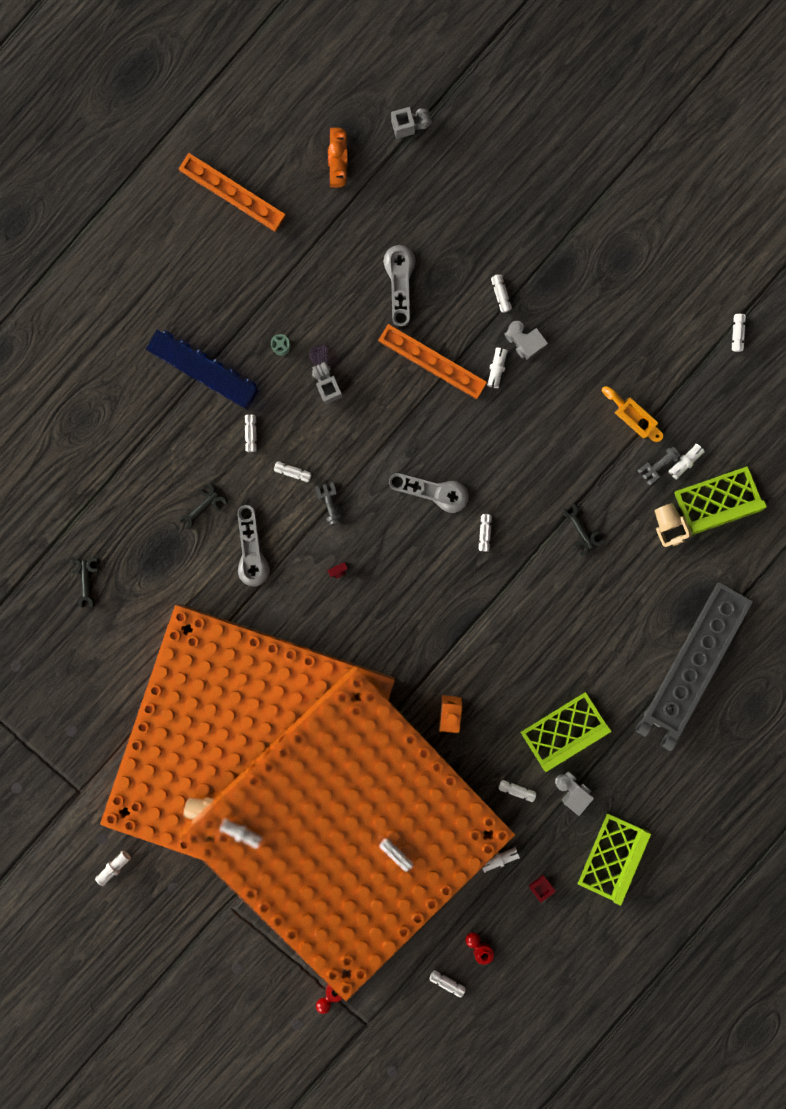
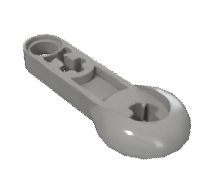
(400, 279)
(436, 492)
(251, 552)

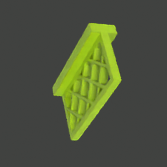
(729, 514)
(574, 746)
(629, 867)

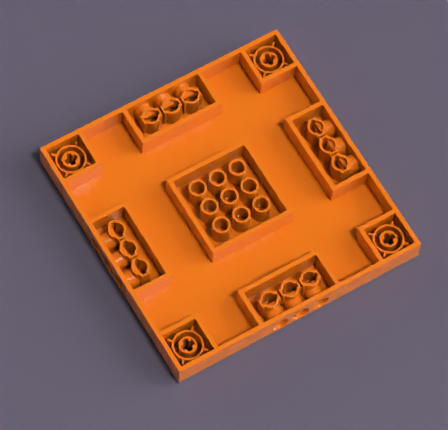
(209, 715)
(323, 808)

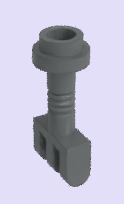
(672, 454)
(334, 519)

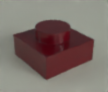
(338, 571)
(542, 888)

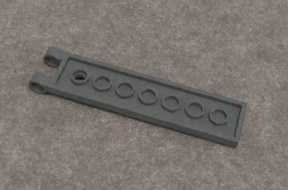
(695, 664)

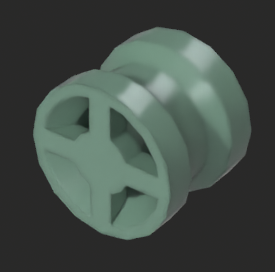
(278, 346)

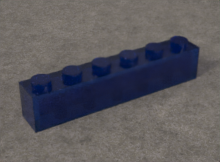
(201, 369)

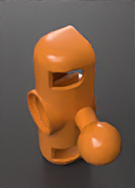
(337, 157)

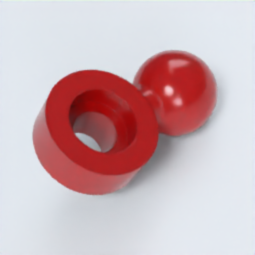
(473, 941)
(324, 1004)

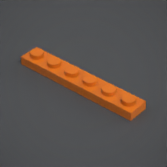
(232, 192)
(432, 361)

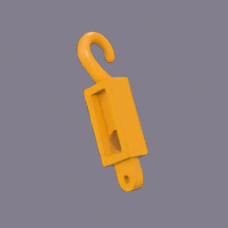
(632, 413)

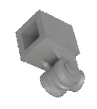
(406, 123)
(526, 344)
(327, 385)
(577, 797)

